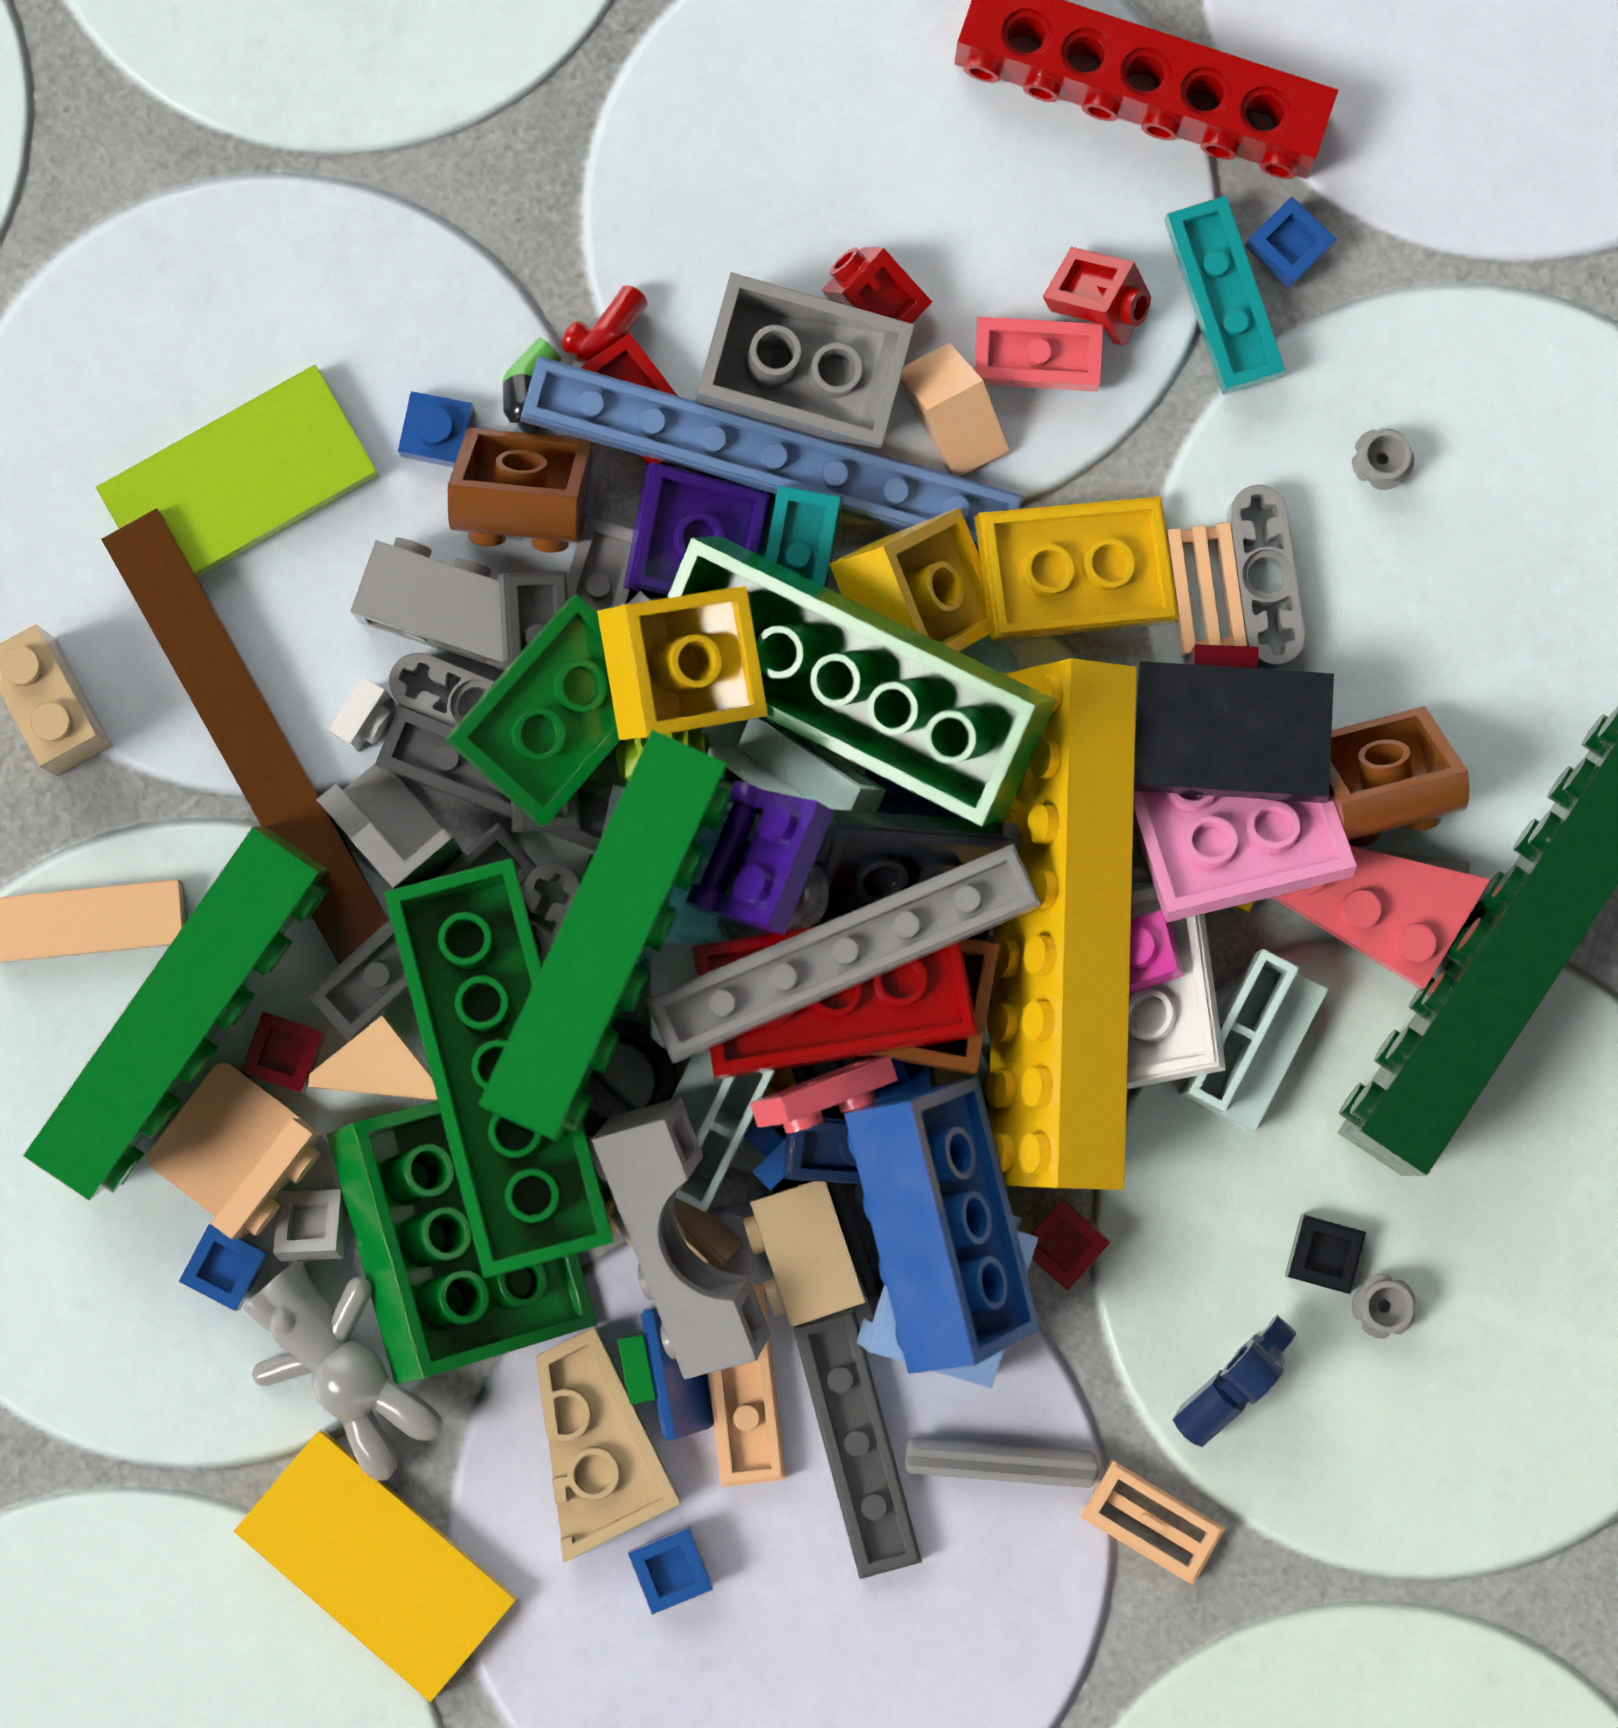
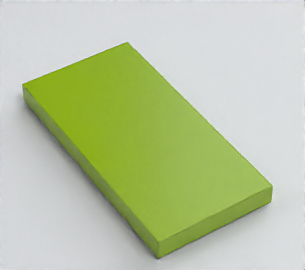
(246, 472)

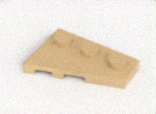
(598, 1447)

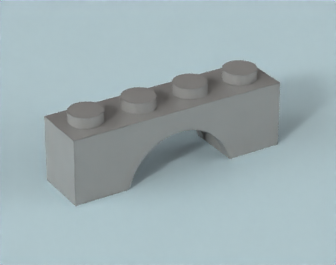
(705, 1313)

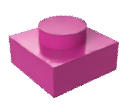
(1153, 952)

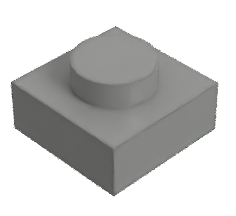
(310, 1225)

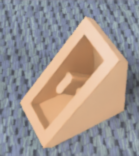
(954, 410)
(378, 1064)

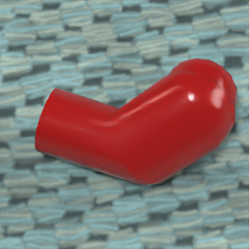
(610, 327)

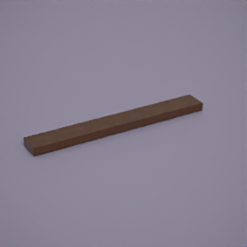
(242, 723)

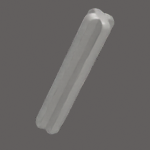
(1000, 1462)

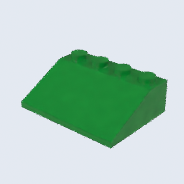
(424, 1259)

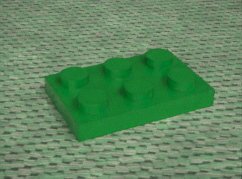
(545, 716)

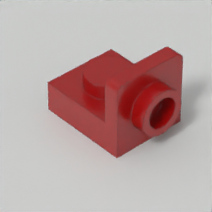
(877, 284)
(1101, 292)

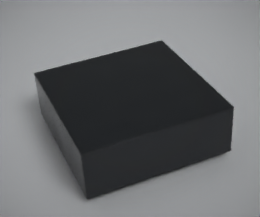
(1325, 1254)

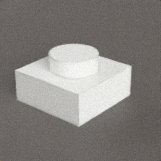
(363, 715)

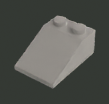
(804, 362)

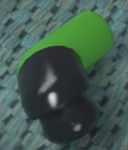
(518, 379)

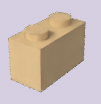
(48, 702)
(805, 1253)

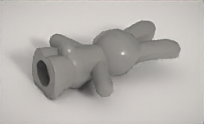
(345, 1373)

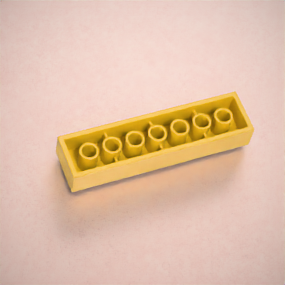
(1066, 965)

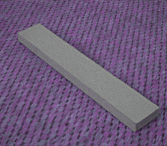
(842, 953)

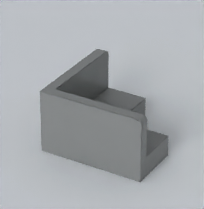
(391, 828)

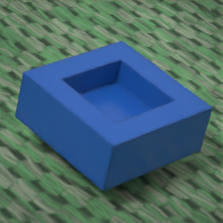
(1290, 242)
(434, 428)
(224, 1268)
(670, 1570)

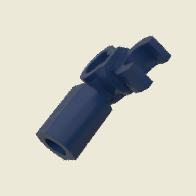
(1243, 1380)

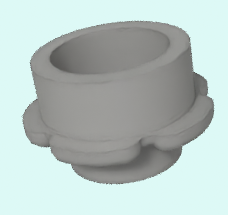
(1385, 442)
(1401, 1310)

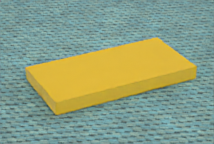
(375, 1565)

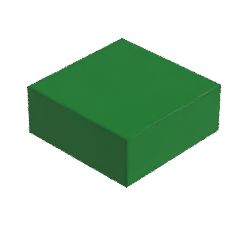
(636, 1368)

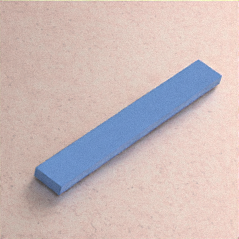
(749, 449)

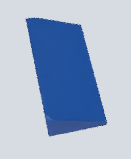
(681, 1403)

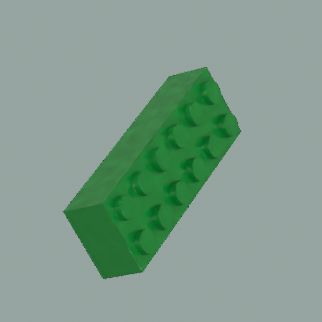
(878, 686)
(605, 937)
(468, 978)
(177, 1012)

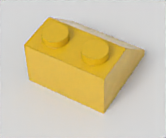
(922, 580)
(682, 662)

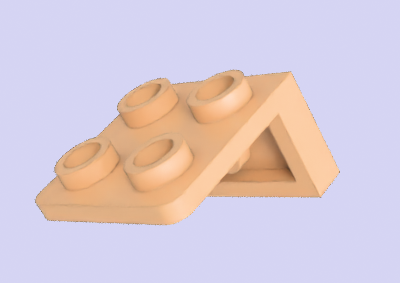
(235, 1150)

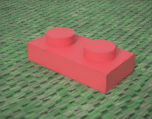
(1038, 353)
(802, 1103)

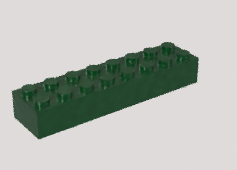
(1495, 969)

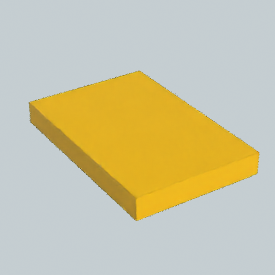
(1076, 568)

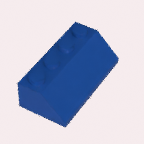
(942, 1225)

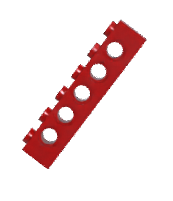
(1177, 66)

